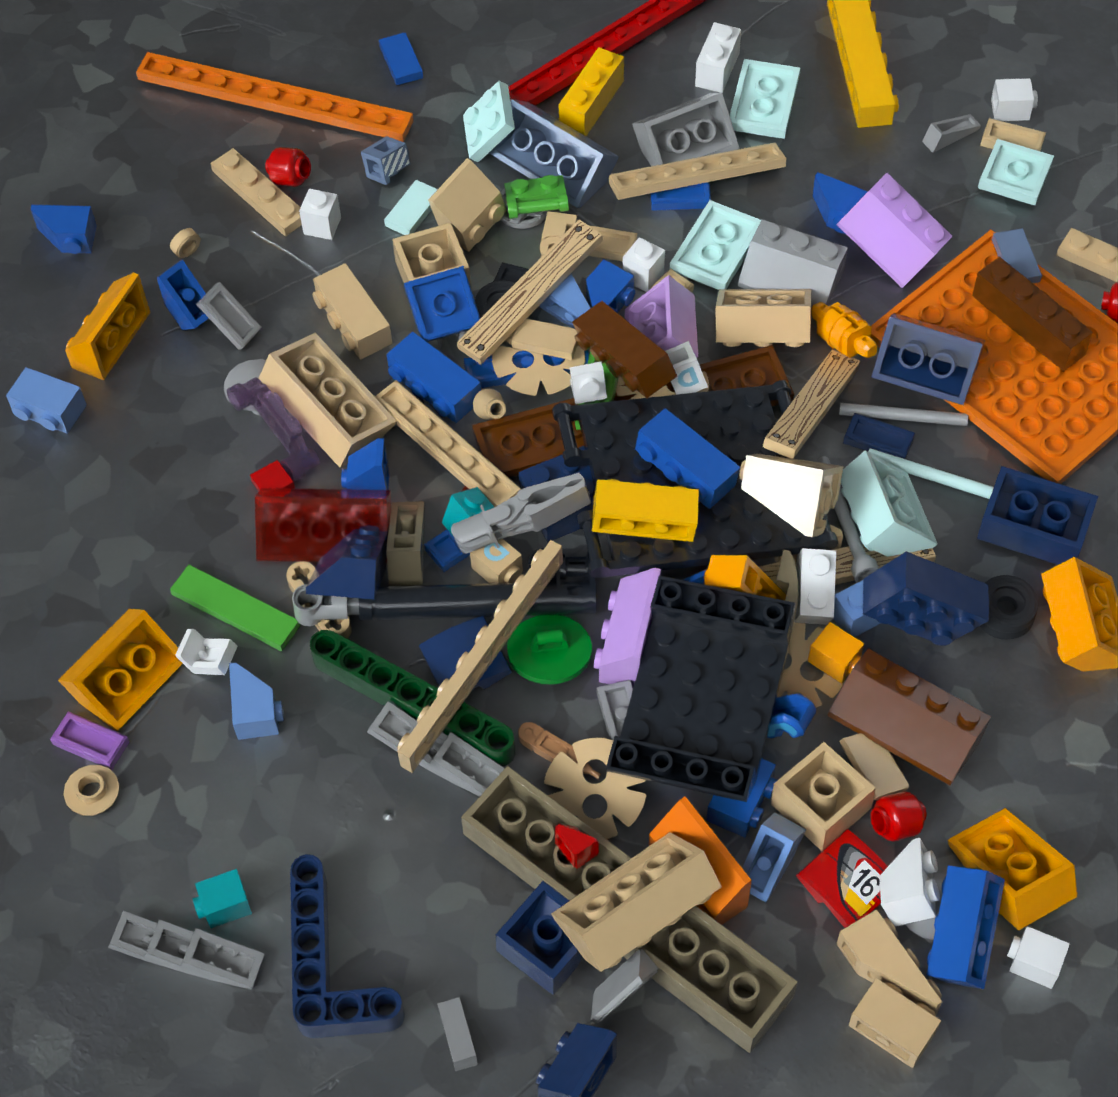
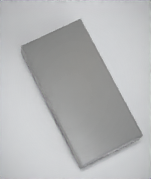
(229, 315)

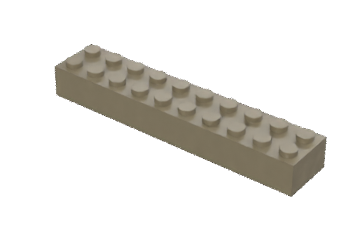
(695, 956)

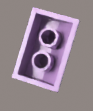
(894, 230)
(666, 315)
(627, 629)

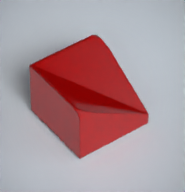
(575, 845)

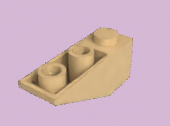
(877, 953)

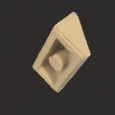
(874, 764)

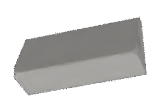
(622, 985)

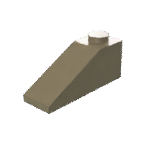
(406, 544)

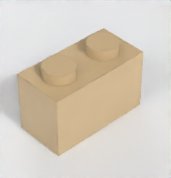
(895, 1022)

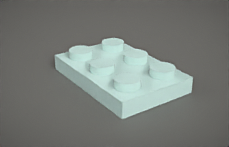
(764, 98)
(715, 246)

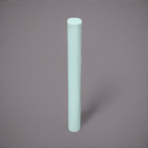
(936, 475)

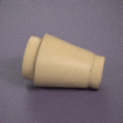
(483, 402)

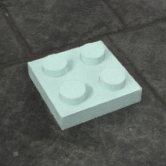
(488, 121)
(1015, 172)

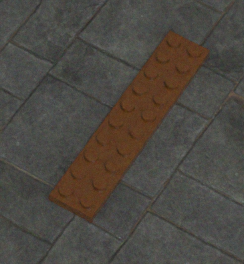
(535, 437)

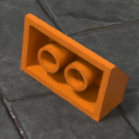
(689, 825)

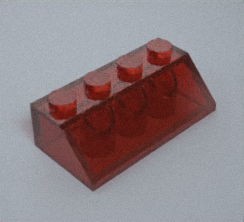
(312, 521)

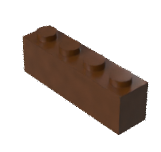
(1032, 313)
(624, 350)

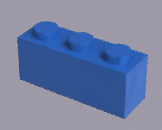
(433, 377)
(687, 457)
(965, 926)

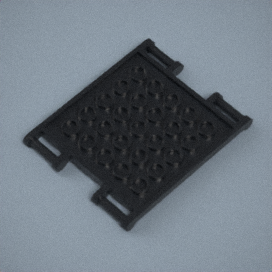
(736, 525)

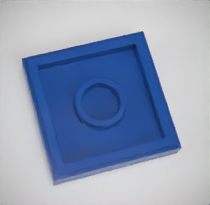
(442, 304)

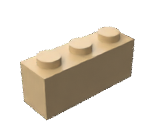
(351, 311)

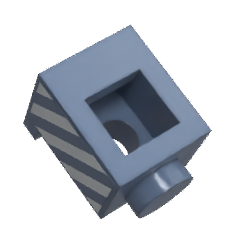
(385, 159)

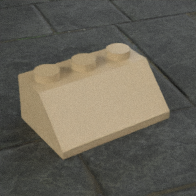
(763, 317)

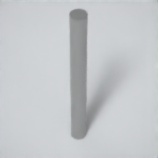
(904, 414)

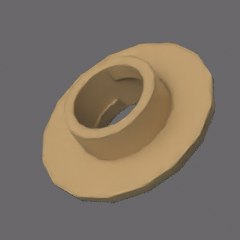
(95, 803)

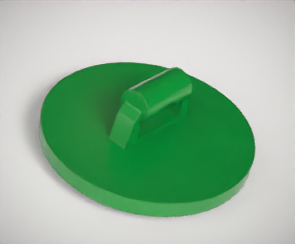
(549, 649)

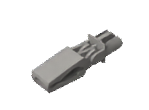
(529, 510)

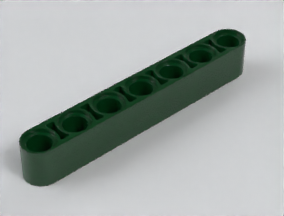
(403, 684)

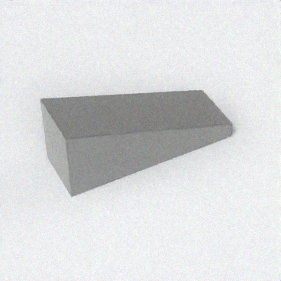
(949, 131)
(457, 1034)

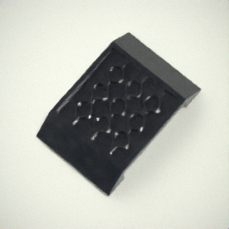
(704, 689)

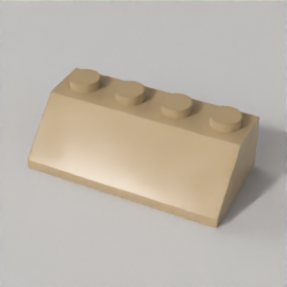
(326, 397)
(637, 900)

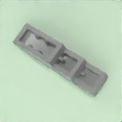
(447, 757)
(187, 951)

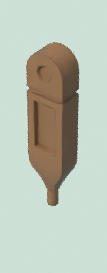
(548, 745)

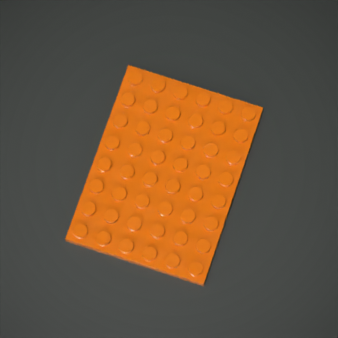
(1017, 394)

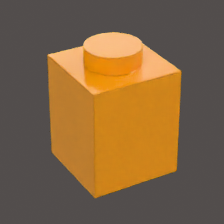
(835, 652)

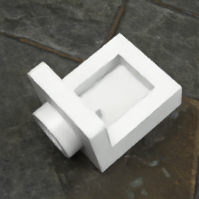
(588, 382)
(205, 654)

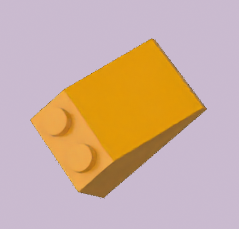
(1034, 872)

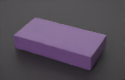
(89, 740)

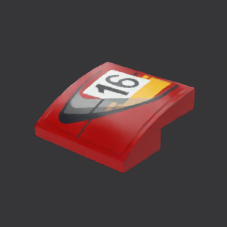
(845, 878)

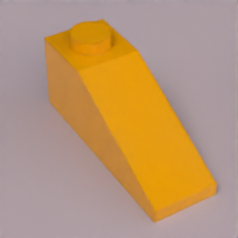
(740, 575)

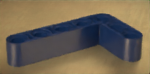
(317, 963)

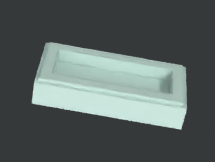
(411, 209)

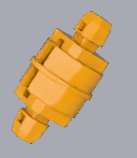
(844, 329)

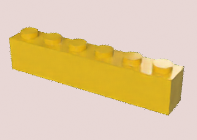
(863, 62)

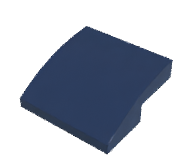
(448, 646)

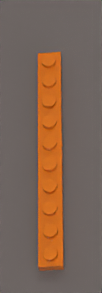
(275, 96)

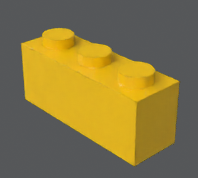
(592, 91)
(645, 510)

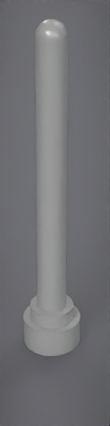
(863, 563)

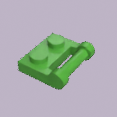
(536, 195)

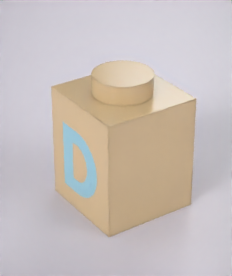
(497, 564)

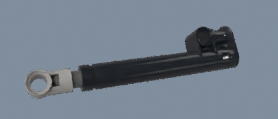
(567, 593)

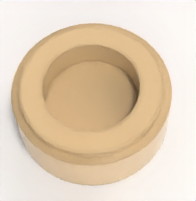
(185, 243)

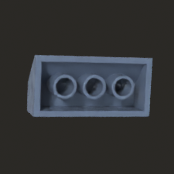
(549, 147)

